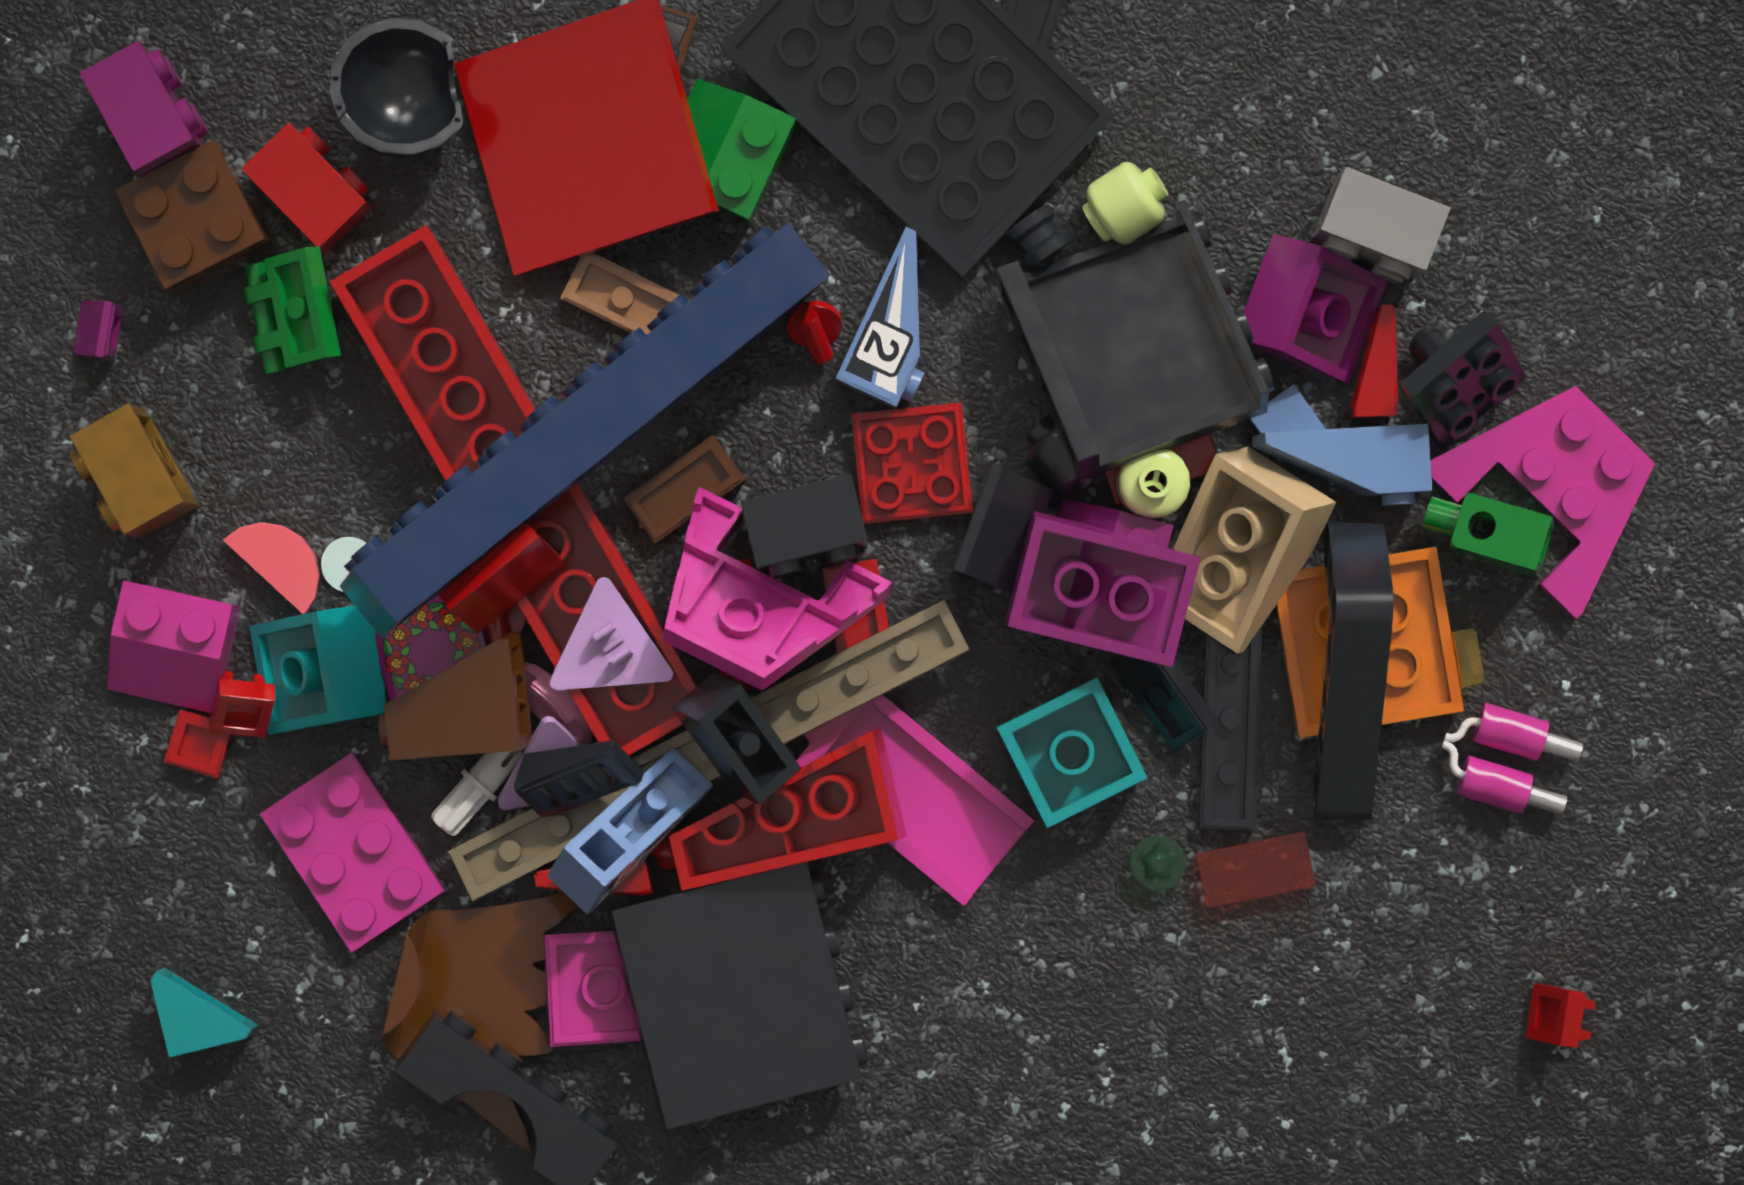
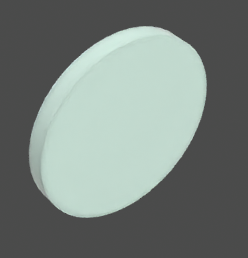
(335, 558)

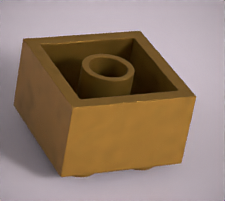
(132, 472)

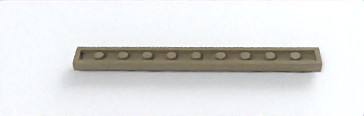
(789, 707)

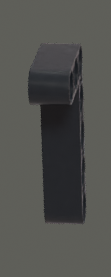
(1354, 669)

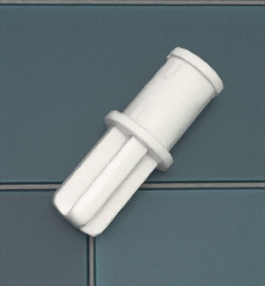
(474, 790)

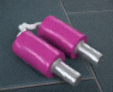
(1500, 784)

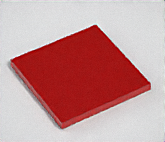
(586, 136)

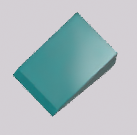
(193, 1018)

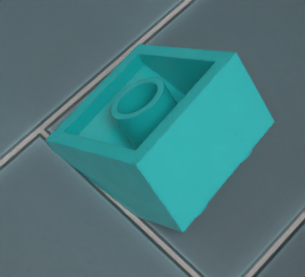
(320, 668)

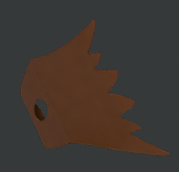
(485, 972)

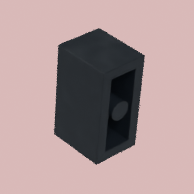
(736, 738)

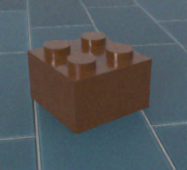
(193, 217)

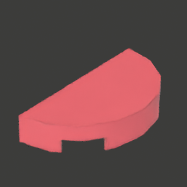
(280, 559)

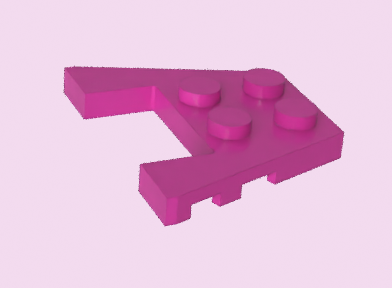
(1574, 468)
(748, 618)

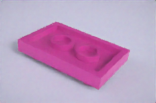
(352, 852)

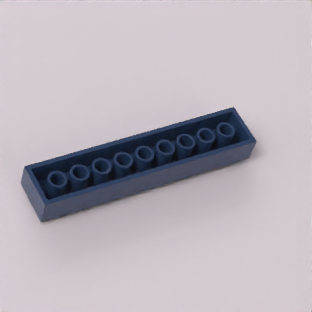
(576, 436)

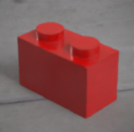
(307, 187)

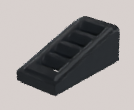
(573, 776)

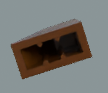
(464, 709)

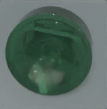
(1157, 862)

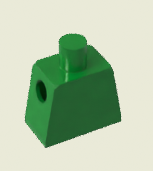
(1518, 538)

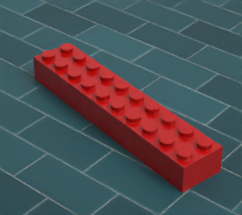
(460, 403)

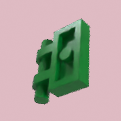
(291, 310)

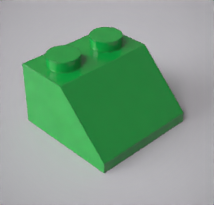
(739, 145)

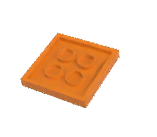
(1421, 655)

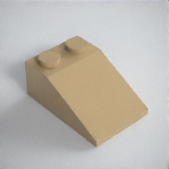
(1253, 537)

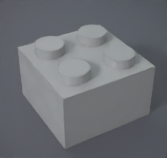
(1380, 225)

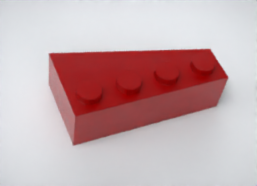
(820, 812)

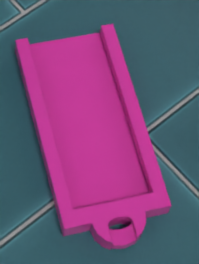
(950, 813)

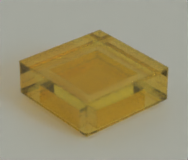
(1467, 657)

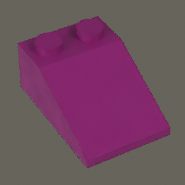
(1101, 589)

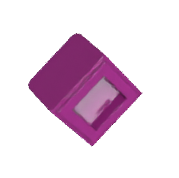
(98, 329)

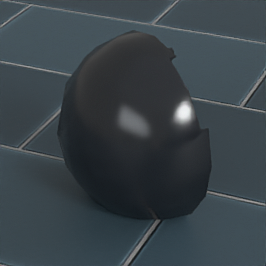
(396, 88)

